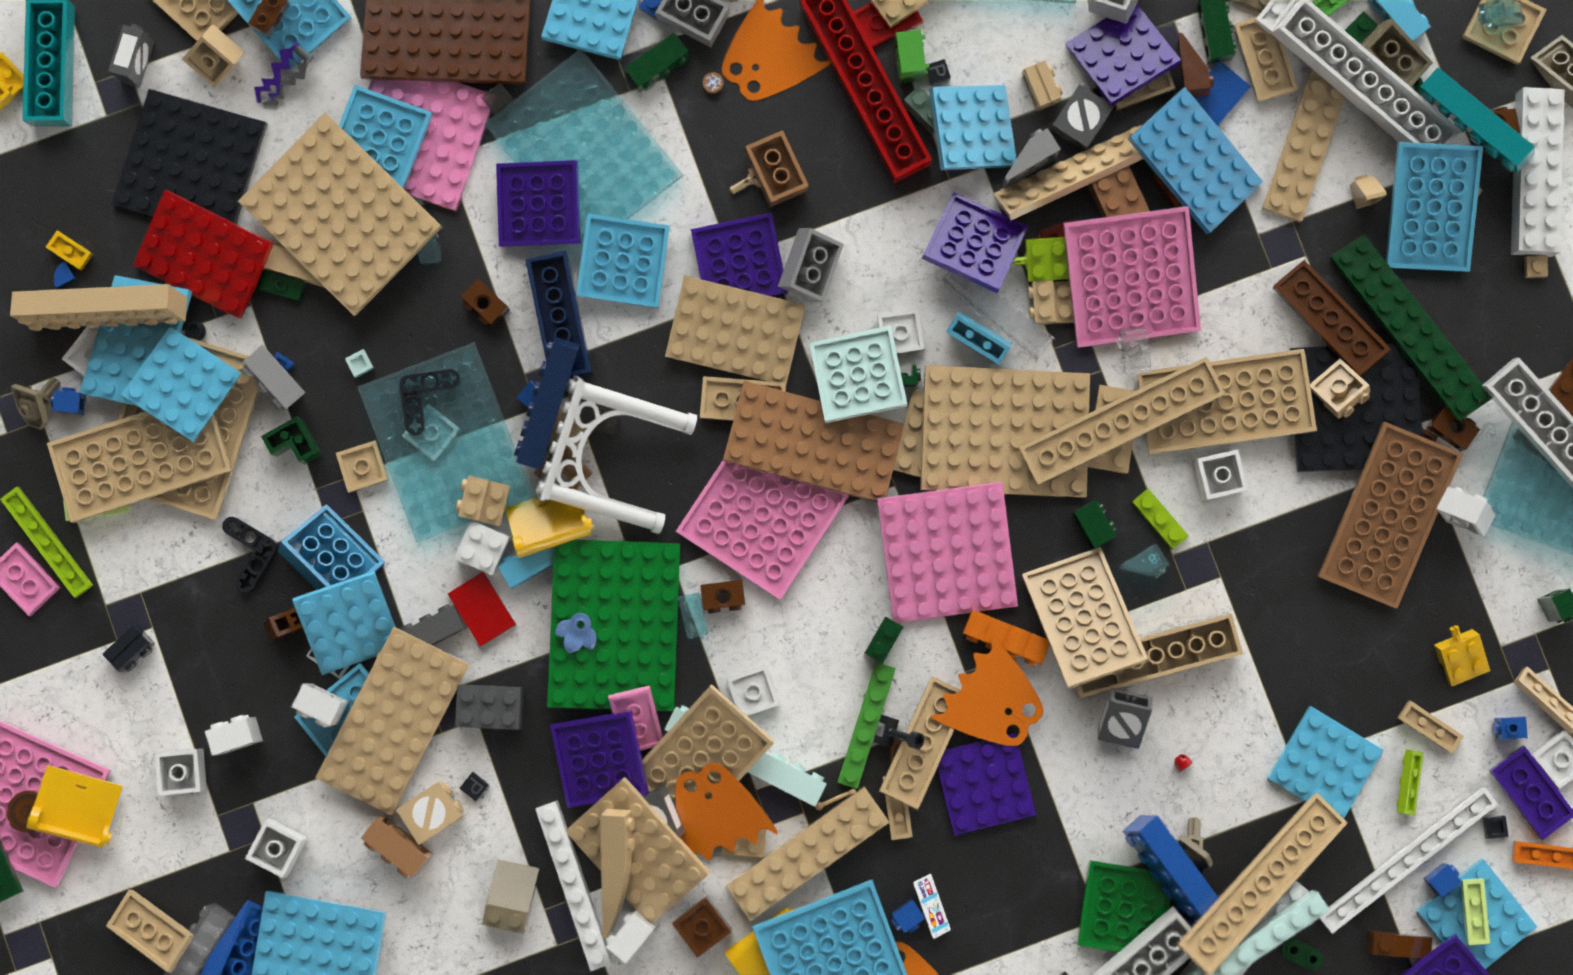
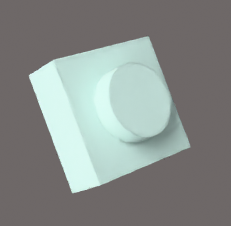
(359, 363)

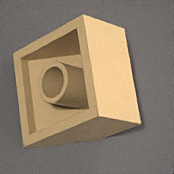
(213, 55)

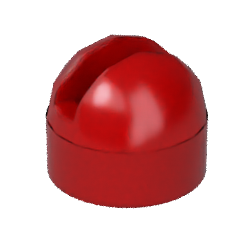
(1182, 762)

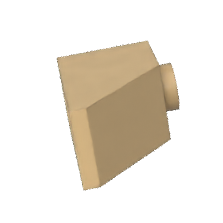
(1366, 191)

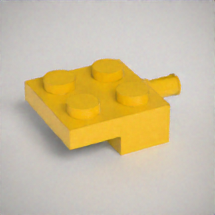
(10, 81)
(1462, 656)

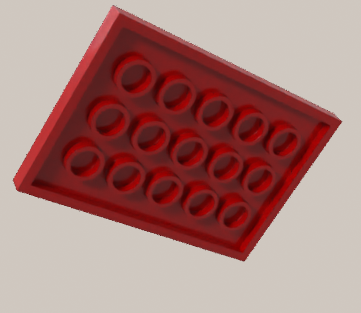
(203, 254)

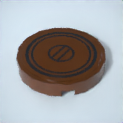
(20, 809)

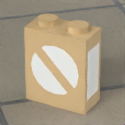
(430, 812)

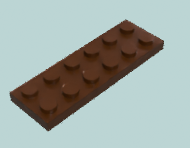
(1331, 318)

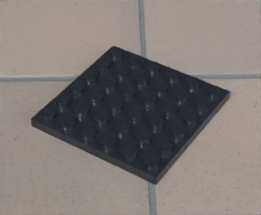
(190, 152)
(1348, 440)

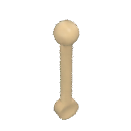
(819, 806)

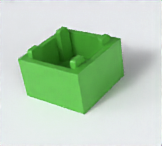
(910, 56)

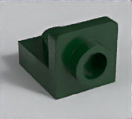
(911, 381)

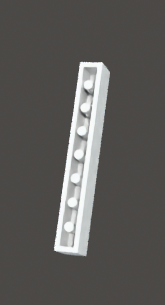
(574, 885)

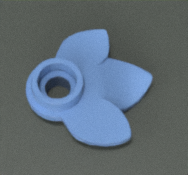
(576, 636)

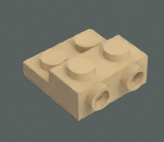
(1050, 302)
(1340, 389)
(483, 500)

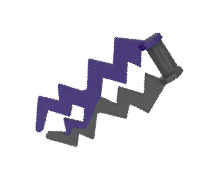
(277, 80)

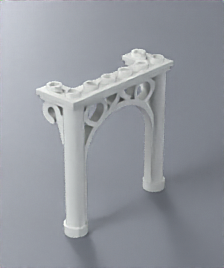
(622, 405)

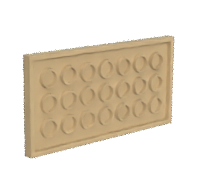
(1262, 401)
(132, 463)
(392, 721)

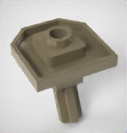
(33, 403)
(1193, 846)

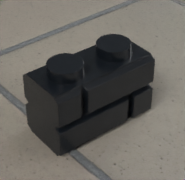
(129, 649)

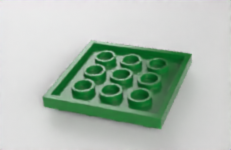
(1118, 905)

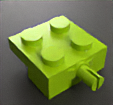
(1044, 259)

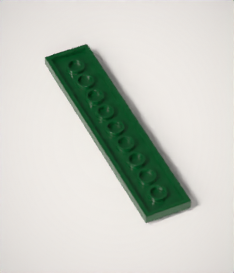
(1410, 328)

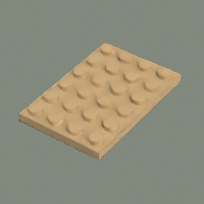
(735, 330)
(1084, 618)
(706, 734)
(660, 863)

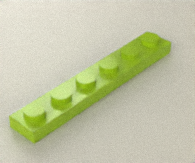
(46, 542)

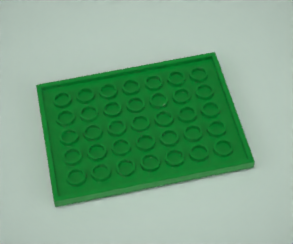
(632, 608)

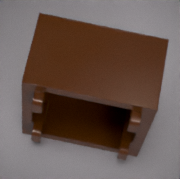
(702, 926)

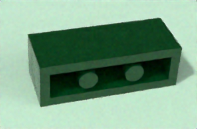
(1216, 30)
(657, 62)

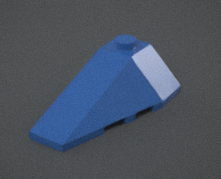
(238, 945)

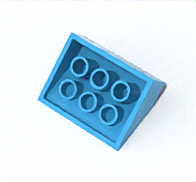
(328, 550)

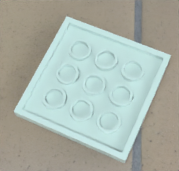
(858, 374)

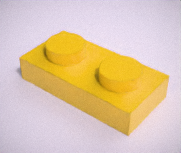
(69, 250)

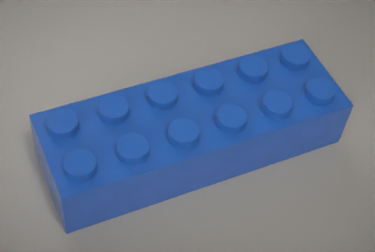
(1170, 866)

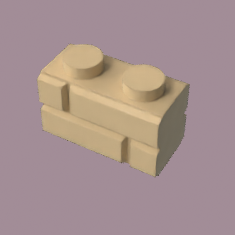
(1041, 85)

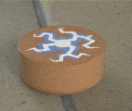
(713, 83)

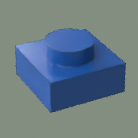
(650, 7)

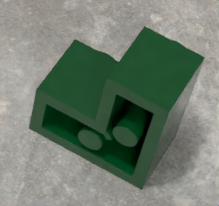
(295, 436)

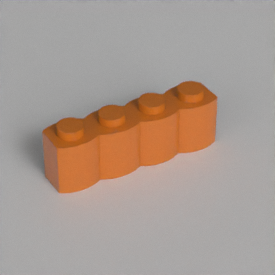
(1013, 639)

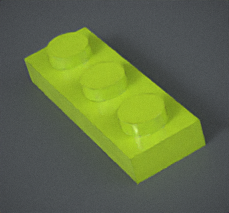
(1160, 519)
(1410, 782)

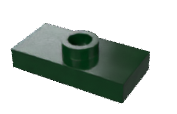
(282, 285)

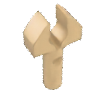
(744, 183)

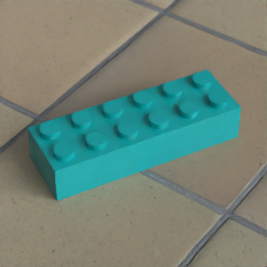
(48, 63)
(1477, 120)

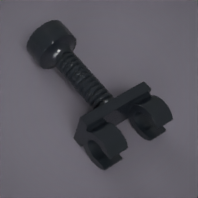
(914, 739)

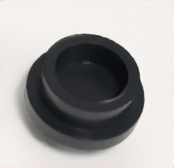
(195, 330)

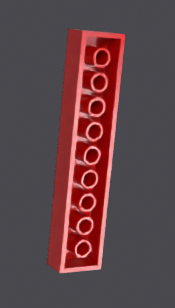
(867, 87)

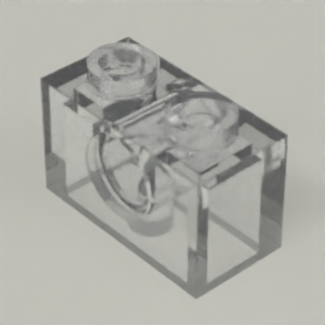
(1141, 360)

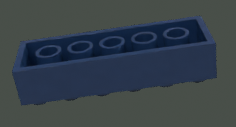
(558, 306)
(548, 399)

